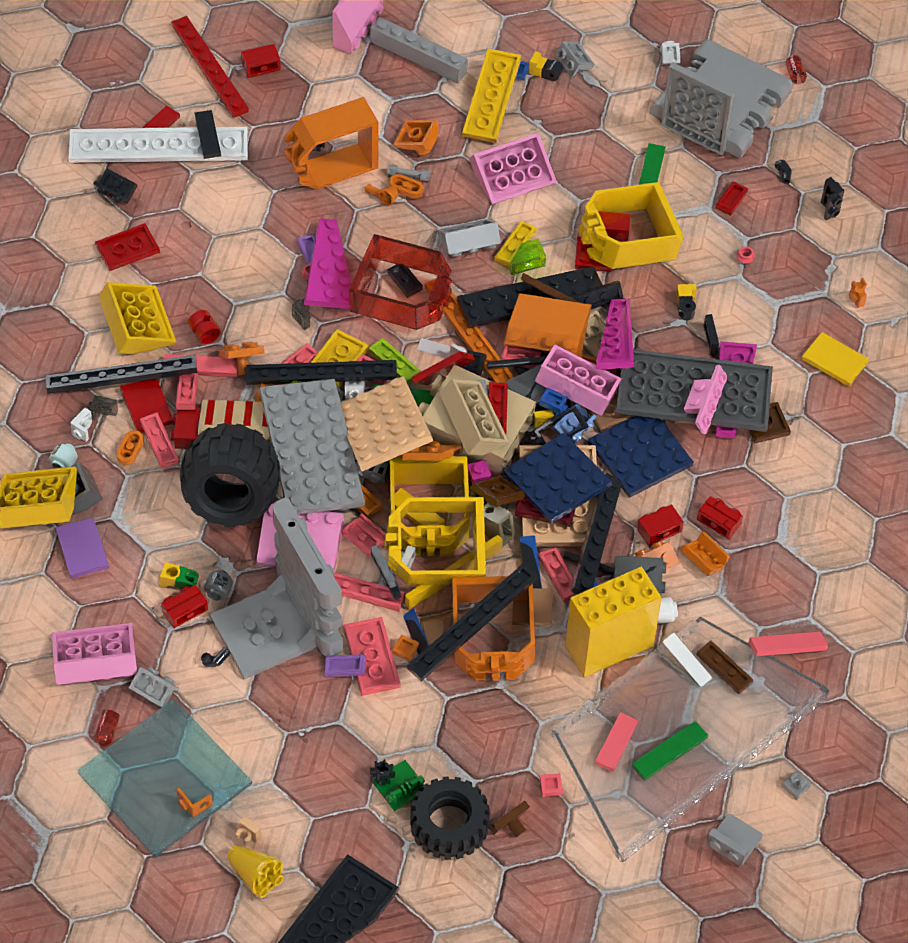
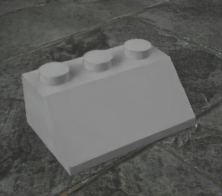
(469, 237)

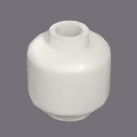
(668, 611)

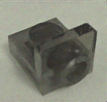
(301, 314)
(103, 405)

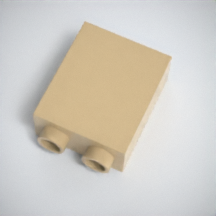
(519, 419)

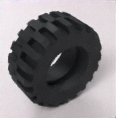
(456, 794)

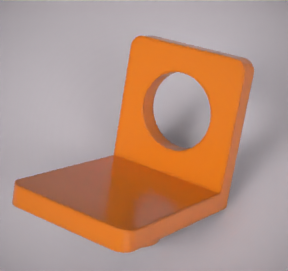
(193, 809)

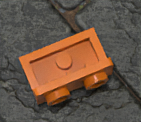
(660, 550)
(706, 554)

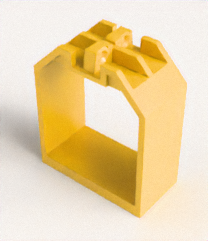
(636, 252)
(416, 472)
(430, 505)

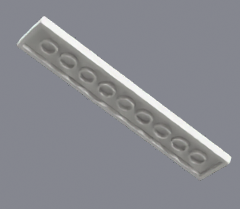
(153, 144)

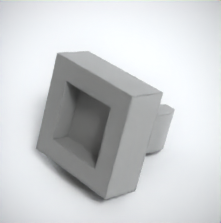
(796, 785)

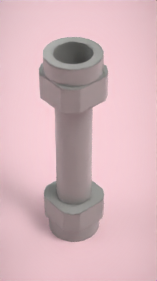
(424, 174)

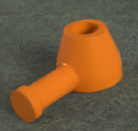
(386, 195)

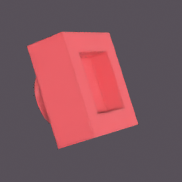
(551, 785)

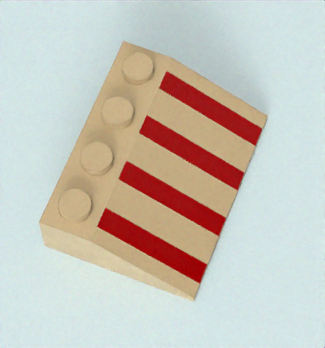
(232, 412)

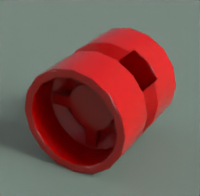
(204, 327)

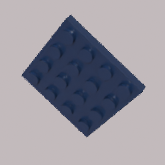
(640, 453)
(557, 478)

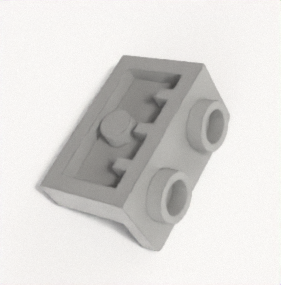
(573, 57)
(152, 686)

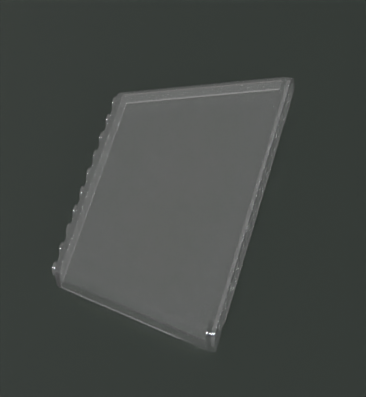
(665, 702)

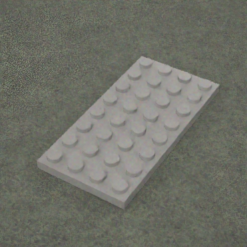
(312, 446)

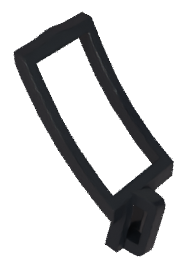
(539, 439)

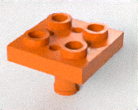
(241, 353)

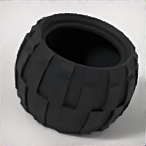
(234, 452)

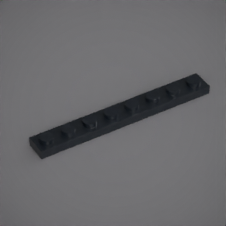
(319, 371)
(121, 374)
(596, 537)
(471, 622)

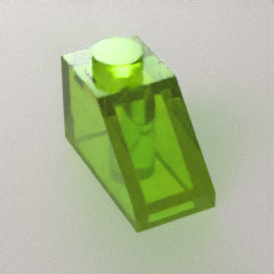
(528, 257)

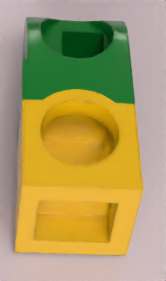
(177, 576)

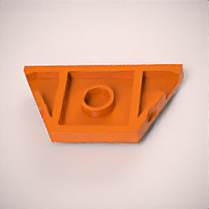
(432, 452)

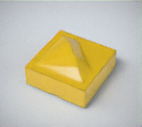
(541, 417)

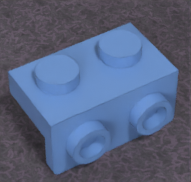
(570, 422)

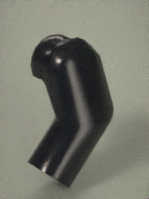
(787, 171)
(215, 660)

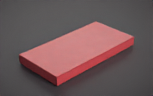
(371, 639)

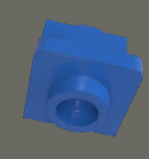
(553, 401)

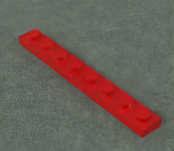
(210, 66)

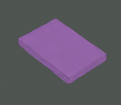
(82, 548)

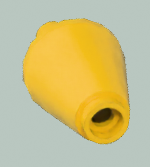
(256, 869)

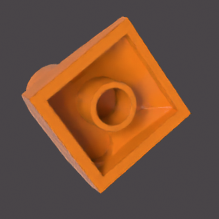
(417, 136)

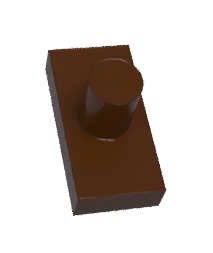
(511, 820)

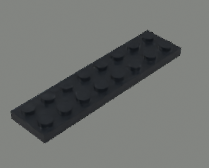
(499, 302)

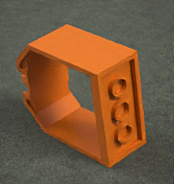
(329, 125)
(478, 664)

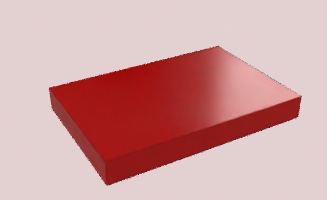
(127, 247)
(443, 368)
(146, 399)

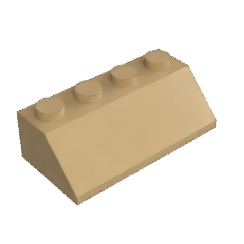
(473, 416)

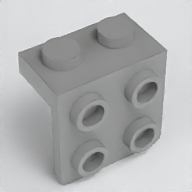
(734, 839)

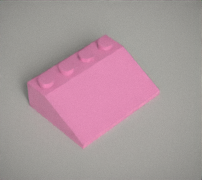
(352, 22)
(513, 168)
(322, 526)
(94, 653)

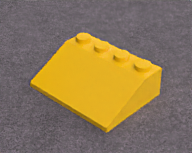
(136, 317)
(37, 497)

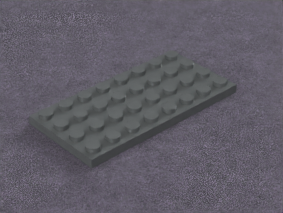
(663, 381)

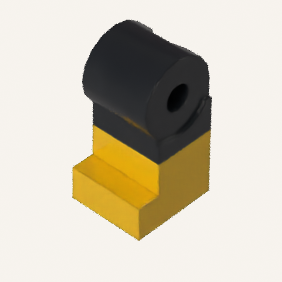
(544, 67)
(686, 305)

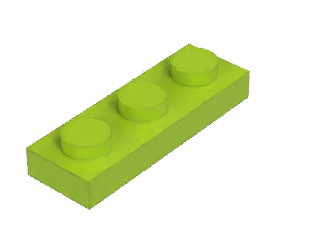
(384, 351)

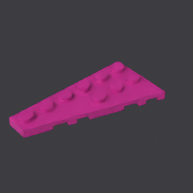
(328, 271)

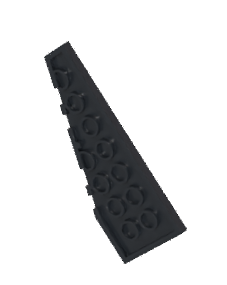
(343, 905)

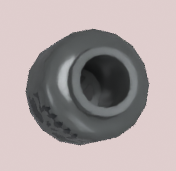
(218, 585)

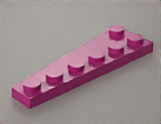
(617, 341)
(737, 353)

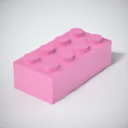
(578, 380)

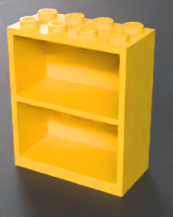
(612, 621)

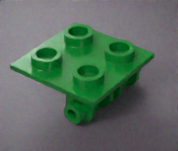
(402, 787)

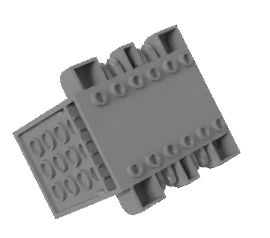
(720, 99)
(293, 612)

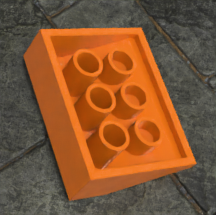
(546, 322)

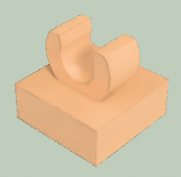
(249, 829)

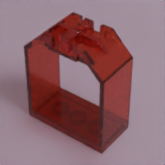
(392, 310)

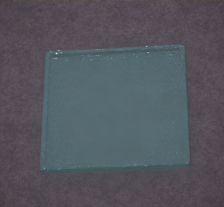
(148, 764)

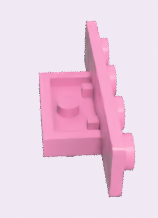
(704, 398)

